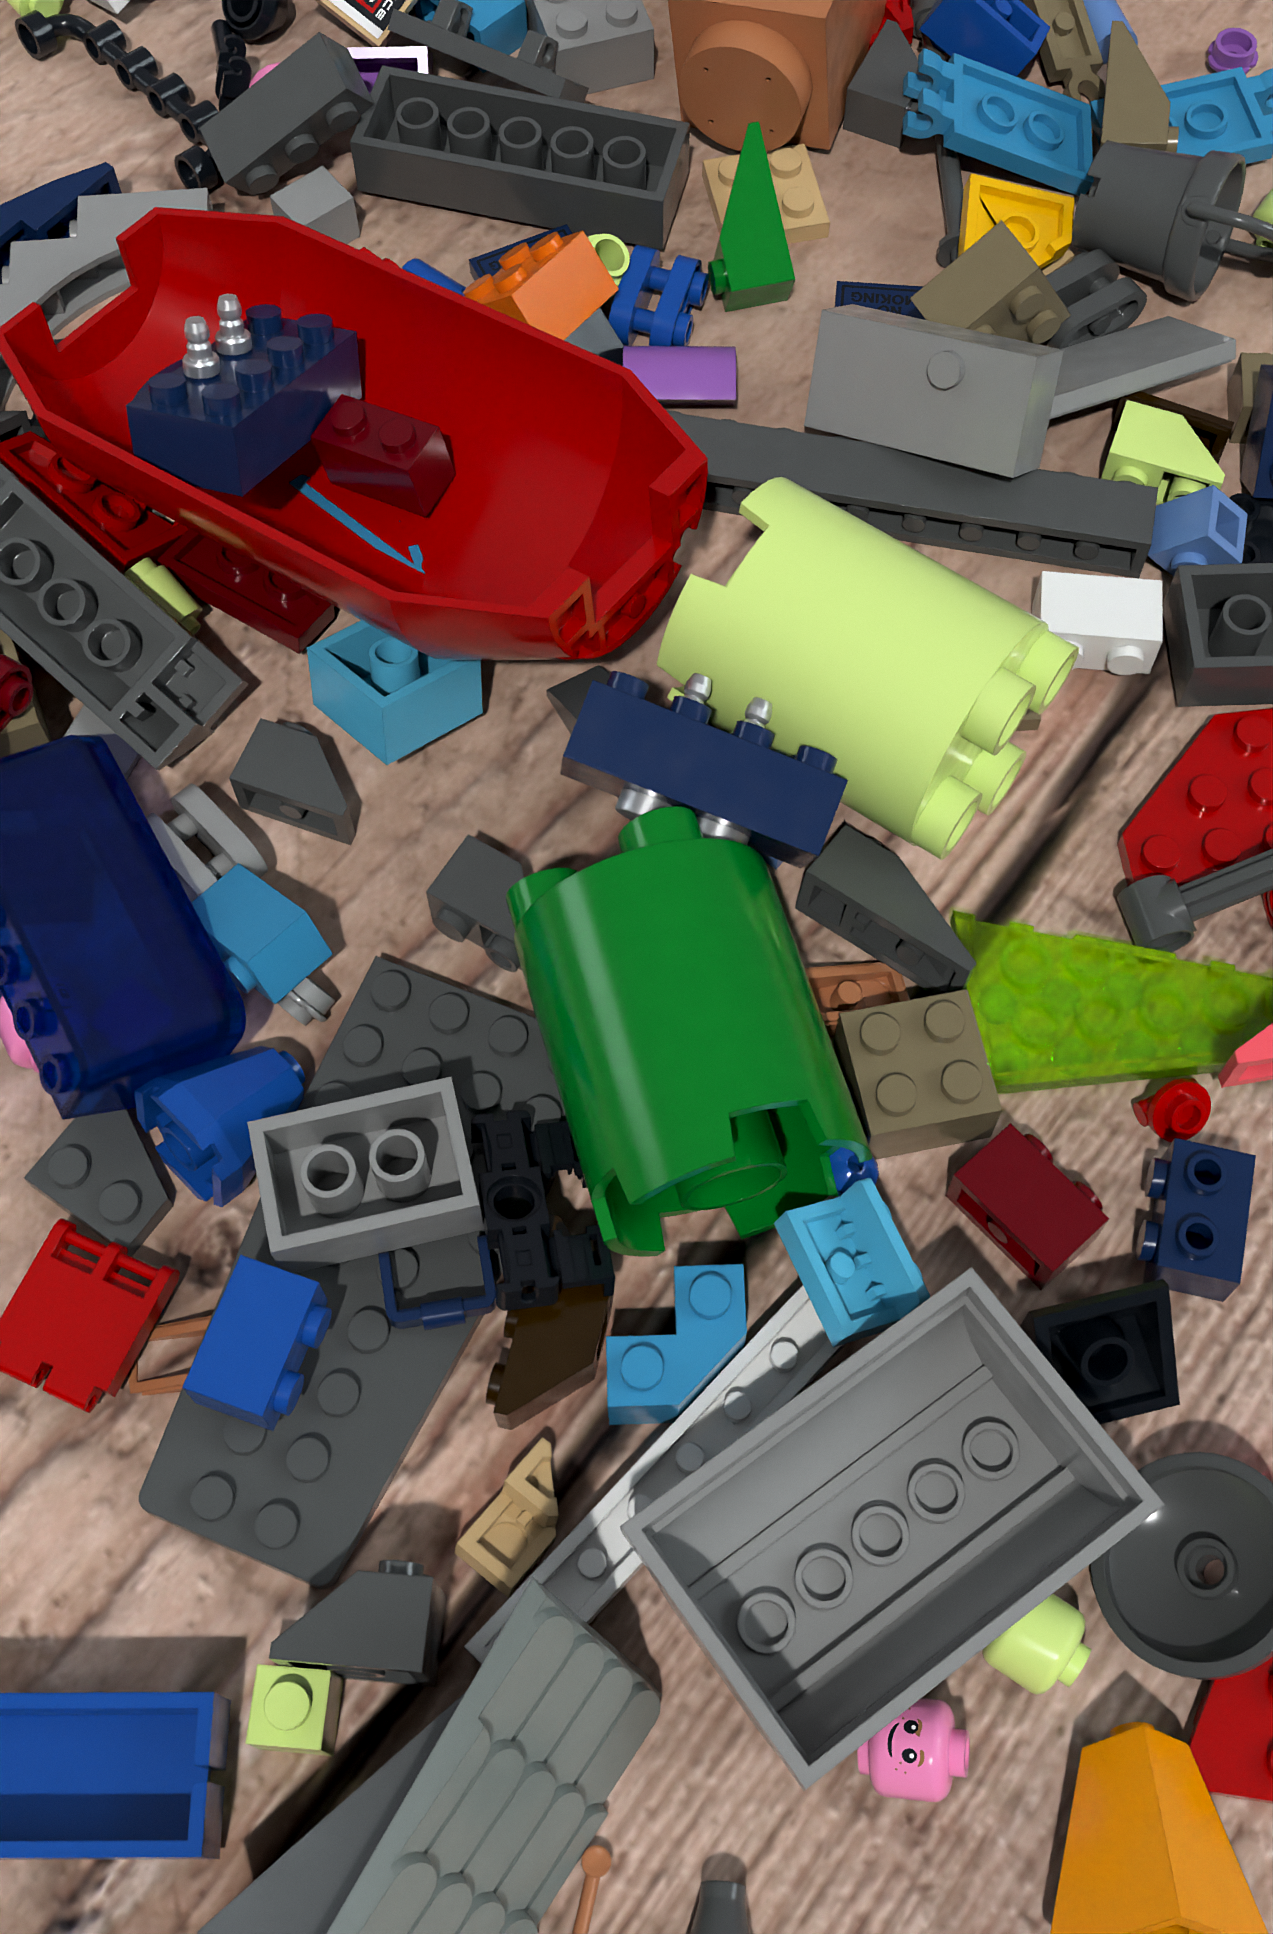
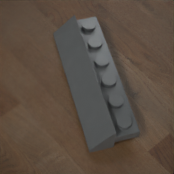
(104, 633)

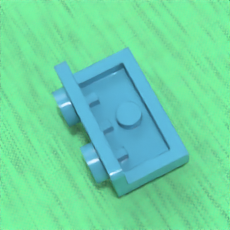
(852, 1263)

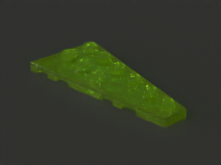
(1102, 1008)

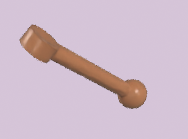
(595, 1864)

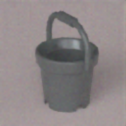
(1167, 214)

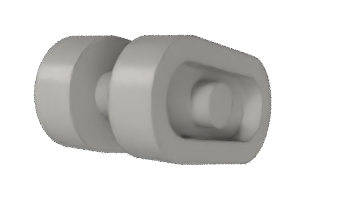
(214, 830)

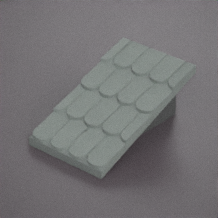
(480, 1806)

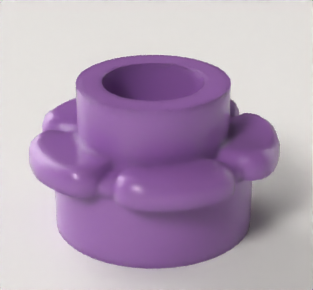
(1232, 50)

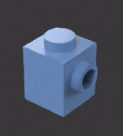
(1198, 531)

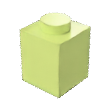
(294, 1710)

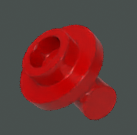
(1175, 1109)

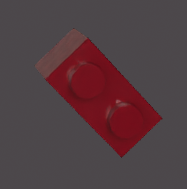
(383, 455)
(1027, 1205)

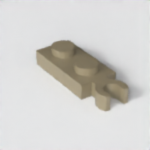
(1070, 47)

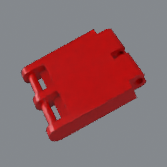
(80, 1317)

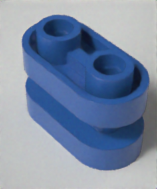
(680, 288)

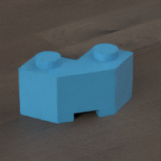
(661, 1375)

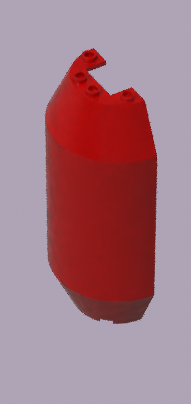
(560, 458)

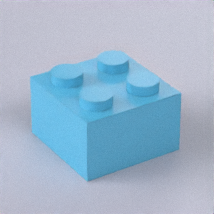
(390, 692)

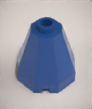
(207, 1114)

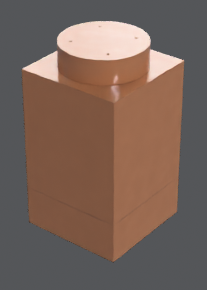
(769, 65)

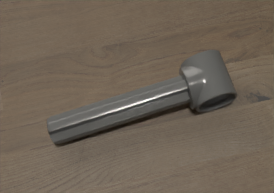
(1164, 914)

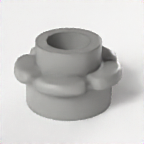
(307, 1001)

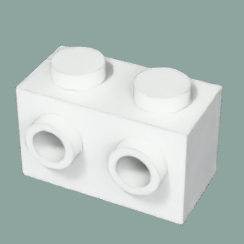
(1108, 617)

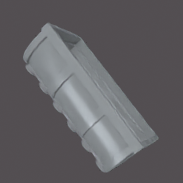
(888, 1525)

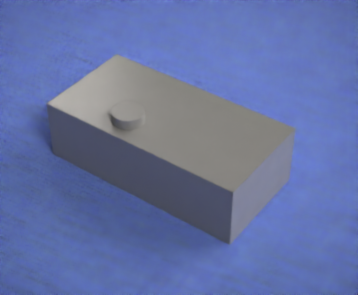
(932, 389)

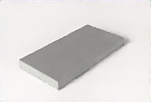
(1136, 361)

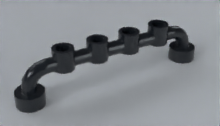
(134, 70)

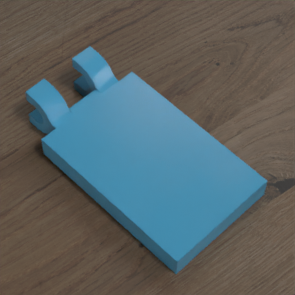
(1217, 114)
(1001, 120)

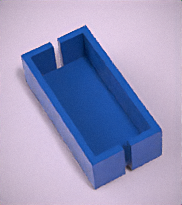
(112, 1775)

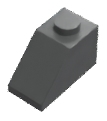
(876, 95)
(290, 781)

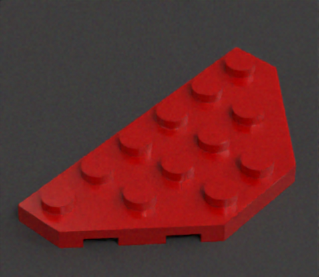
(1209, 806)

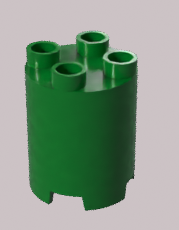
(682, 1033)

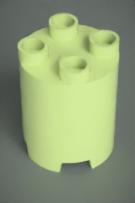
(871, 661)

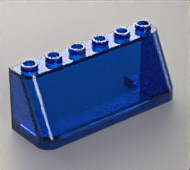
(99, 935)

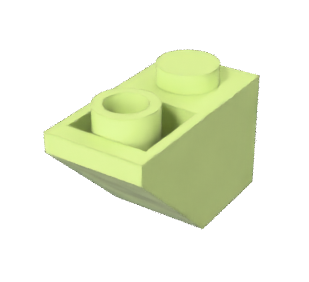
(1160, 452)

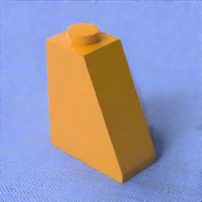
(1148, 1845)

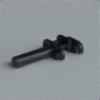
(232, 67)

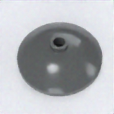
(1155, 1579)

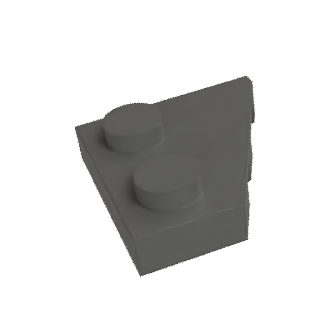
(104, 1179)

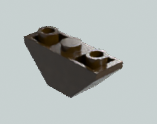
(550, 1351)

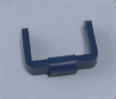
(439, 1312)

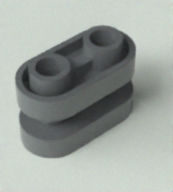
(1094, 299)

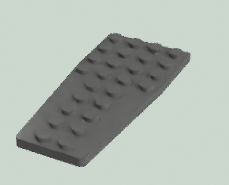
(316, 1480)

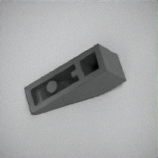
(882, 909)

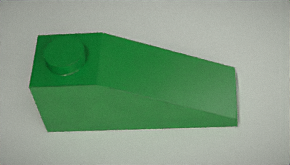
(752, 250)

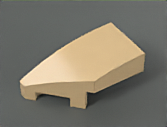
(516, 1525)

